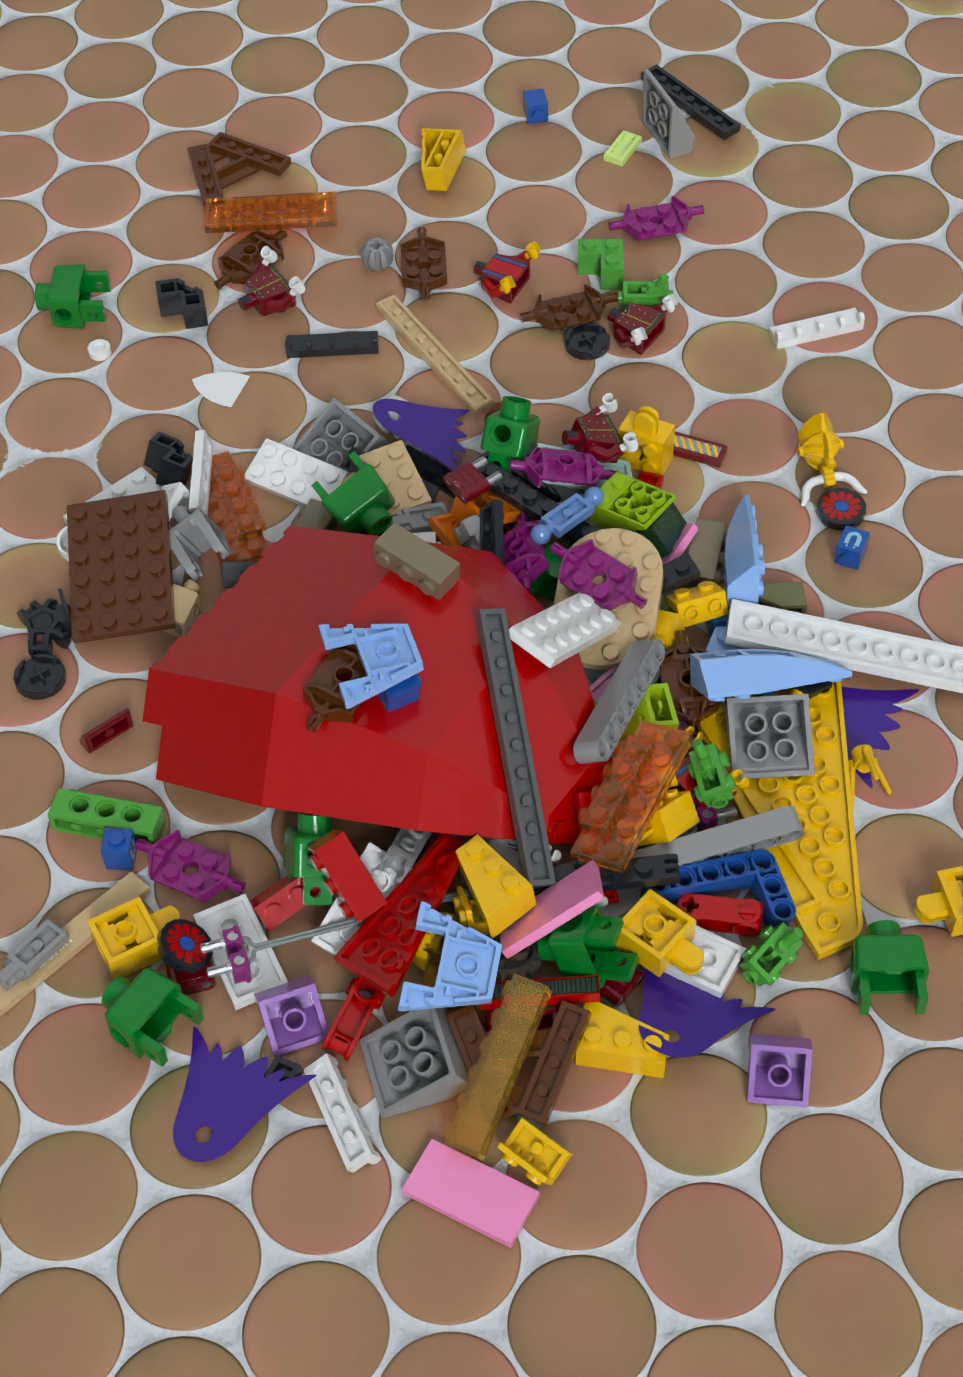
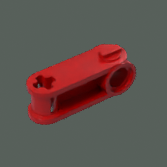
(724, 913)
(353, 1018)

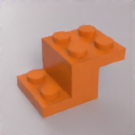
(445, 523)

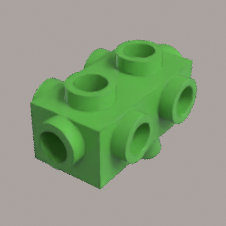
(644, 292)
(709, 770)
(774, 951)

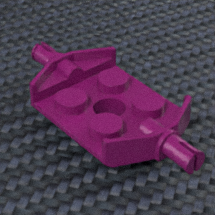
(672, 219)
(550, 466)
(523, 556)
(585, 563)
(175, 854)

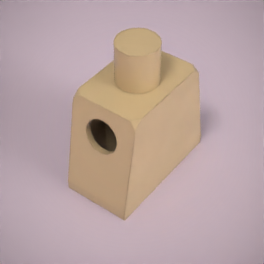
(186, 606)

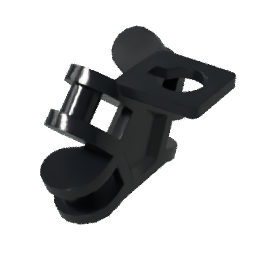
(43, 621)

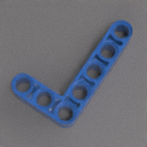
(724, 881)

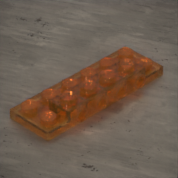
(270, 212)
(234, 511)
(629, 795)

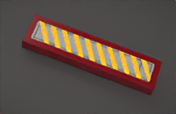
(699, 449)

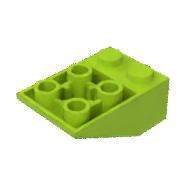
(630, 504)
(654, 708)

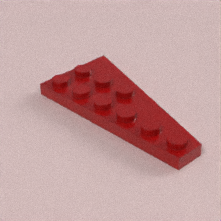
(388, 938)

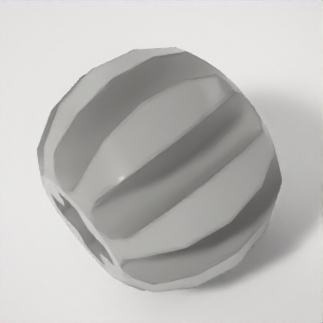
(377, 254)

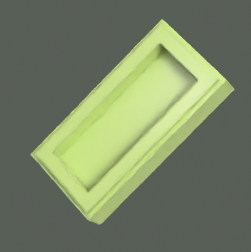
(622, 148)

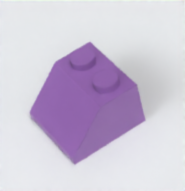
(292, 1015)
(779, 1070)

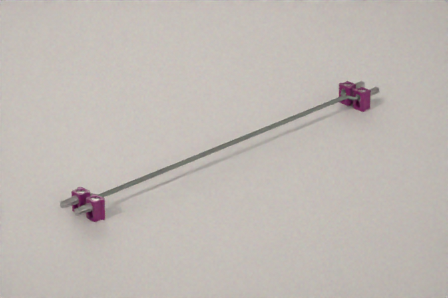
(240, 965)

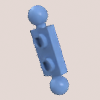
(567, 515)

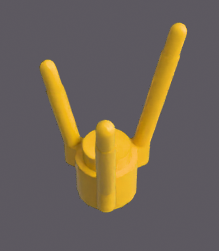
(865, 762)

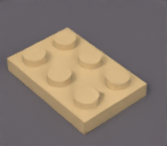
(399, 475)

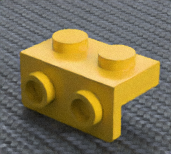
(699, 603)
(468, 912)
(535, 1153)

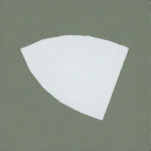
(221, 386)

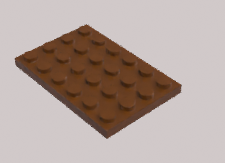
(120, 567)

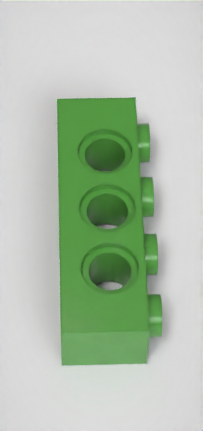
(67, 815)

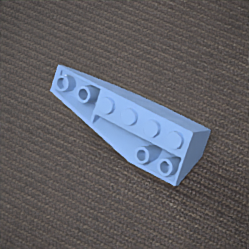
(743, 556)
(757, 672)

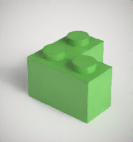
(602, 258)

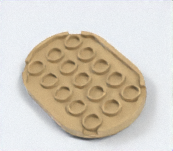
(636, 623)

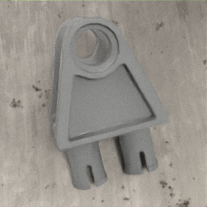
(193, 537)

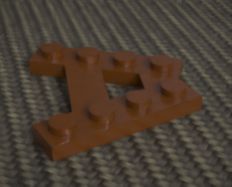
(248, 160)
(552, 1048)

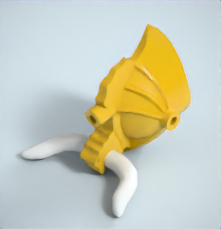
(819, 448)

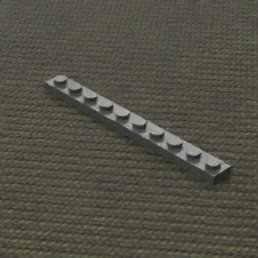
(515, 747)

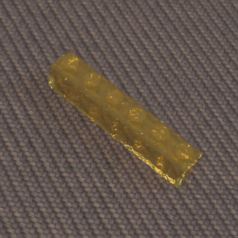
(497, 1067)

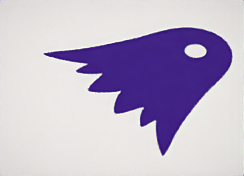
(424, 427)
(866, 718)
(690, 1012)
(225, 1099)

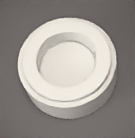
(99, 350)

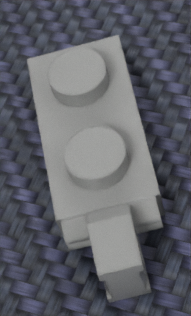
(416, 518)
(32, 953)

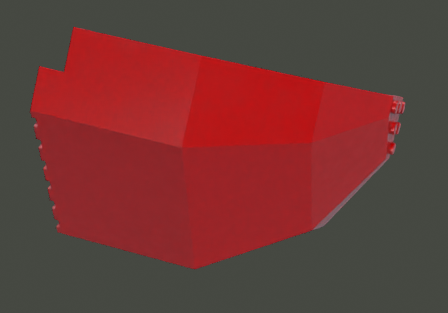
(240, 716)

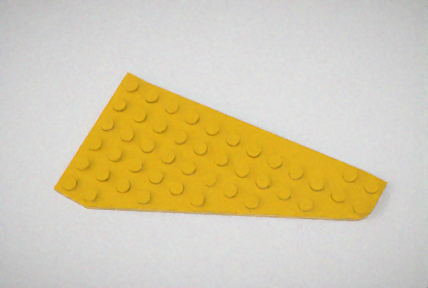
(823, 862)

